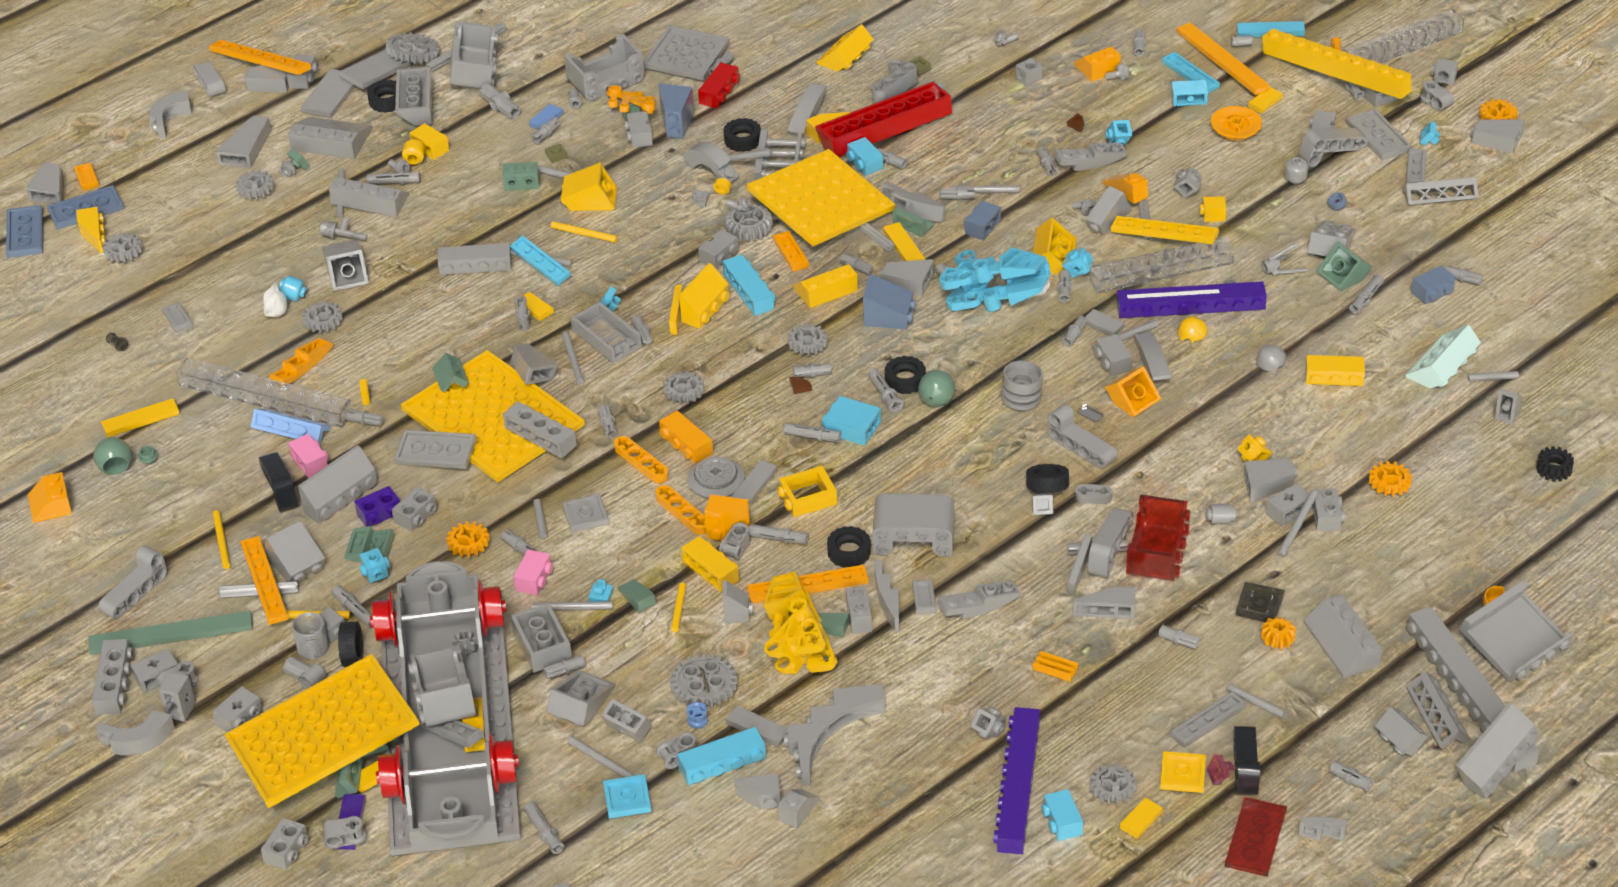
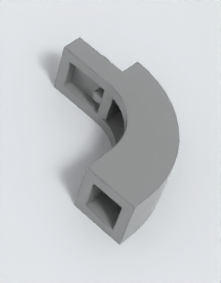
(168, 108)
(713, 157)
(137, 739)

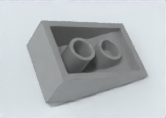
(579, 697)

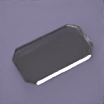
(1090, 413)

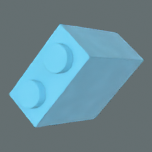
(853, 418)

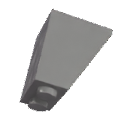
(345, 265)
(294, 553)

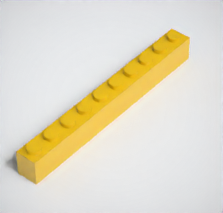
(1337, 63)

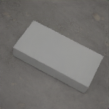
(177, 317)
(1104, 323)
(924, 597)

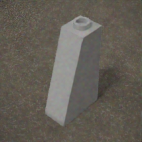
(245, 144)

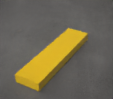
(903, 243)
(140, 417)

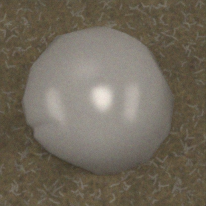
(1271, 357)

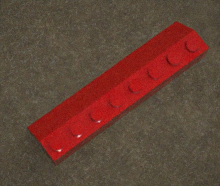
(886, 118)

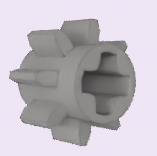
(466, 641)

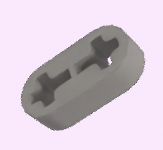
(1093, 494)

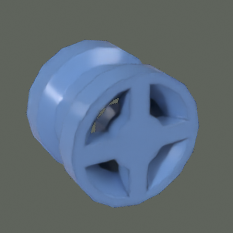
(697, 715)

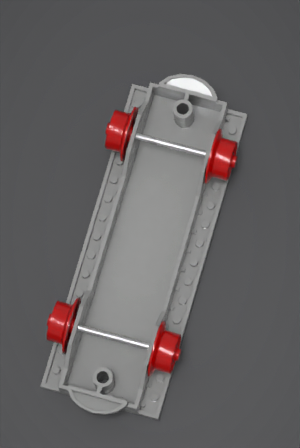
(432, 785)

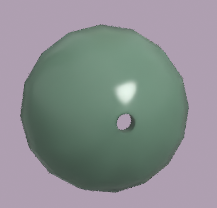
(936, 388)
(112, 455)

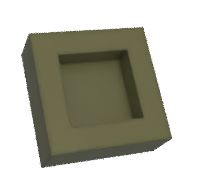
(922, 65)
(556, 153)

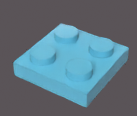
(627, 796)

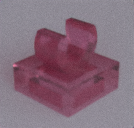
(1219, 769)

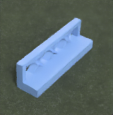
(287, 425)

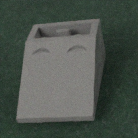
(1326, 236)

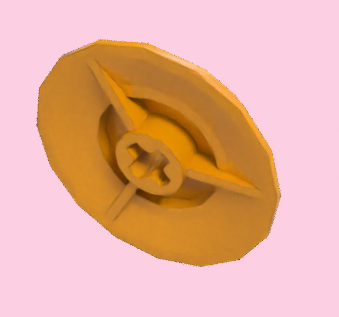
(1236, 122)

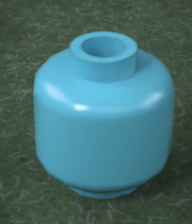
(292, 288)

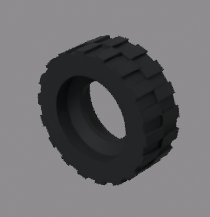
(382, 88)
(742, 126)
(904, 364)
(1047, 478)
(848, 535)
(350, 643)

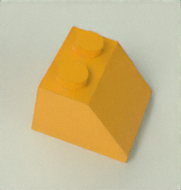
(1098, 63)
(1133, 391)
(49, 498)
(723, 513)

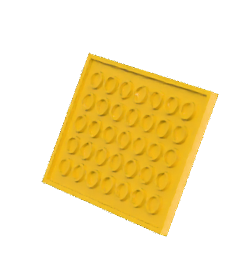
(480, 411)
(321, 730)

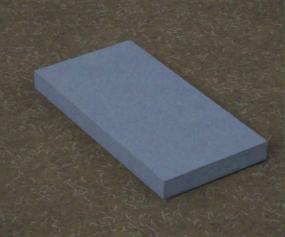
(64, 212)
(24, 231)

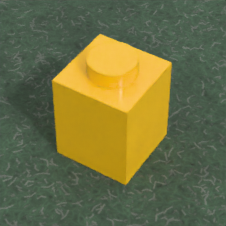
(1213, 209)

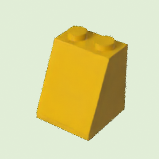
(589, 190)

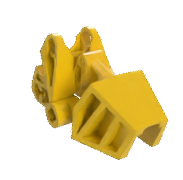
(796, 627)

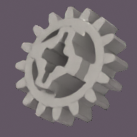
(254, 184)
(122, 247)
(323, 315)
(807, 339)
(683, 387)
(1113, 784)

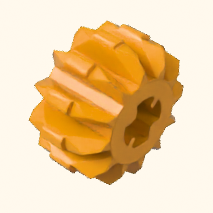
(1278, 633)

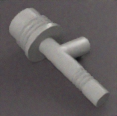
(331, 229)

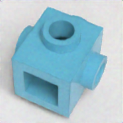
(1119, 132)
(1078, 262)
(373, 565)

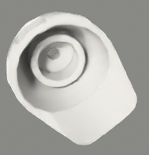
(274, 302)

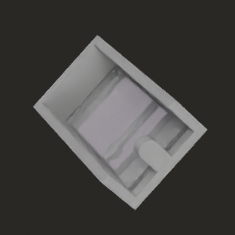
(606, 332)

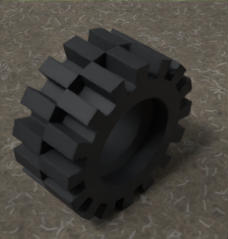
(1552, 471)

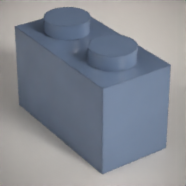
(982, 220)
(1433, 284)

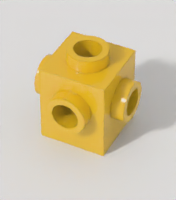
(1254, 449)

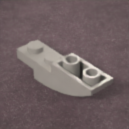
(1095, 156)
(914, 203)
(981, 601)

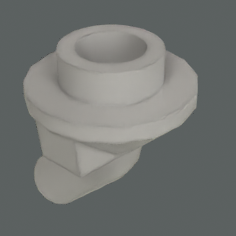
(1000, 38)
(1122, 71)
(401, 165)
(743, 203)
(1085, 205)

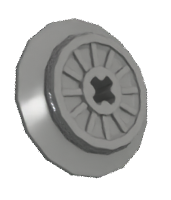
(715, 477)

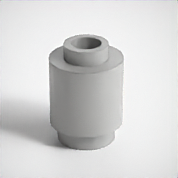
(1220, 513)

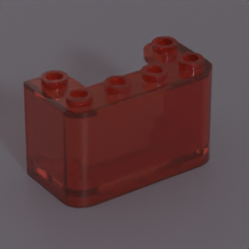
(1158, 538)

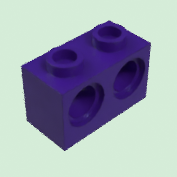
(376, 506)

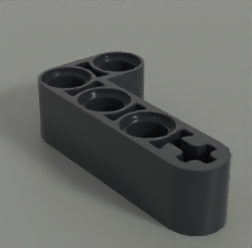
(279, 481)
(1245, 760)

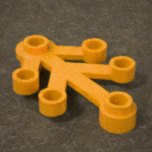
(637, 98)

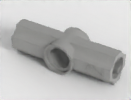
(499, 101)

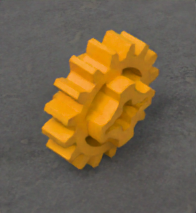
(1498, 110)
(1390, 478)
(467, 539)

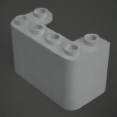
(473, 55)
(619, 67)
(913, 520)
(441, 686)

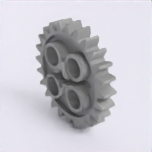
(412, 48)
(718, 677)

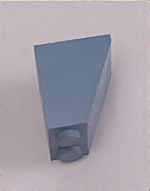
(676, 109)
(887, 304)

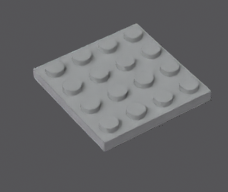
(686, 52)

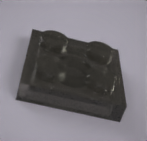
(1259, 602)

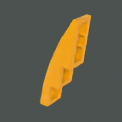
(304, 359)

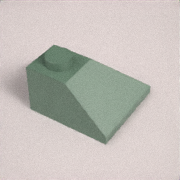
(1343, 267)

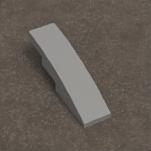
(806, 108)
(1152, 356)
(887, 597)

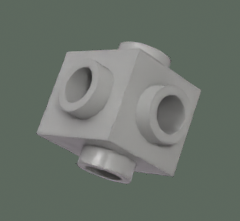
(1188, 181)
(988, 722)

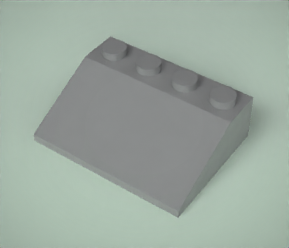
(328, 137)

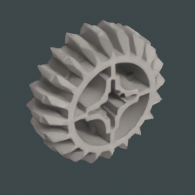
(750, 224)

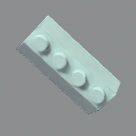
(1444, 357)

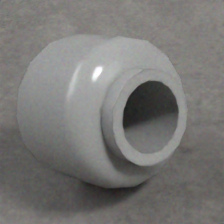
(1296, 170)

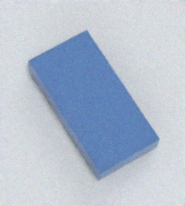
(545, 115)

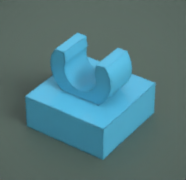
(1429, 134)
(609, 299)
(601, 591)

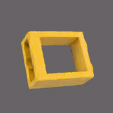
(812, 502)

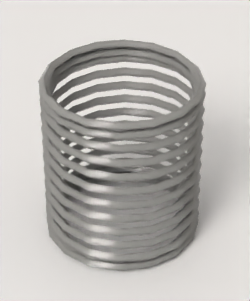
(321, 633)

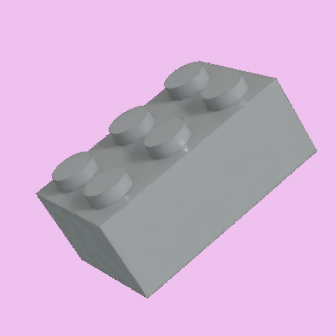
(541, 637)

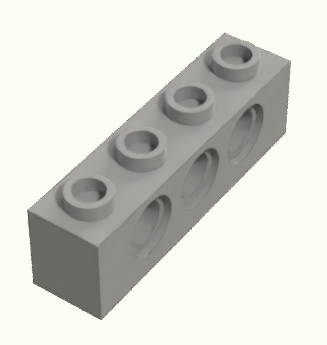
(539, 429)
(112, 676)

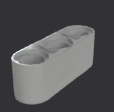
(209, 78)

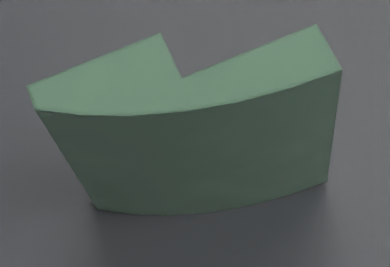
(366, 539)

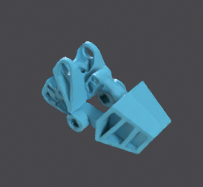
(1023, 271)

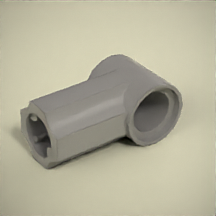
(306, 674)

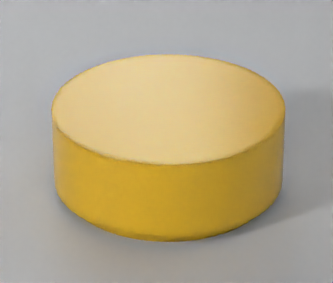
(722, 186)

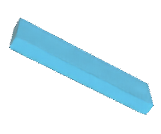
(1258, 29)
(1189, 70)
(540, 260)

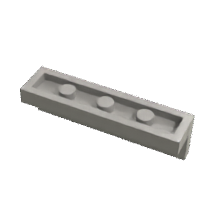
(1424, 187)
(1444, 708)

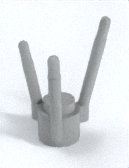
(1272, 263)

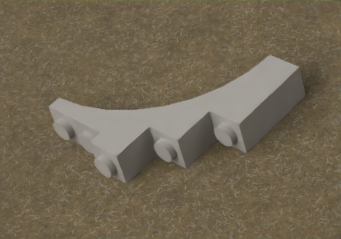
(844, 708)

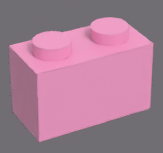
(308, 455)
(533, 572)

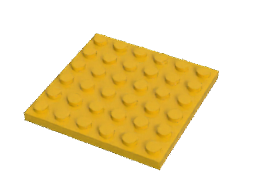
(820, 197)

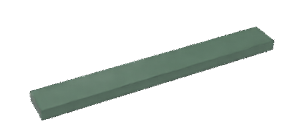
(176, 631)

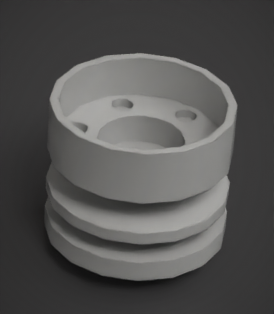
(1022, 385)

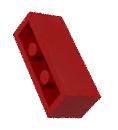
(718, 85)

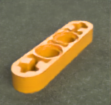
(624, 442)
(678, 512)

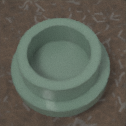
(147, 454)

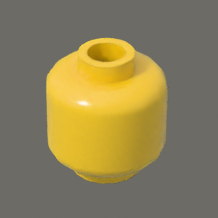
(413, 151)

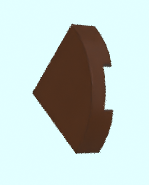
(1076, 123)
(800, 385)

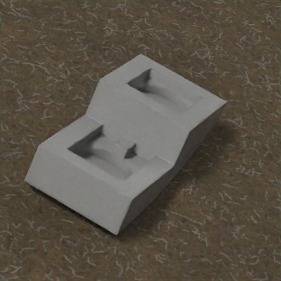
(1317, 826)

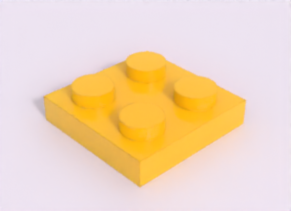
(1183, 772)

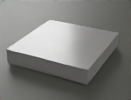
(585, 513)

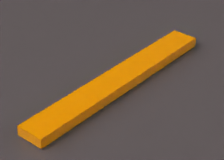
(260, 57)
(1223, 58)

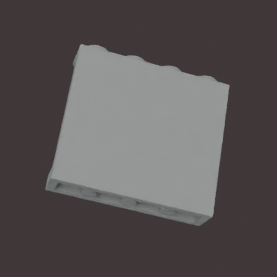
(1514, 633)

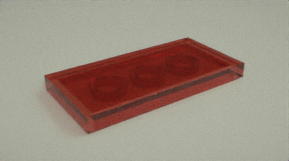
(1256, 836)

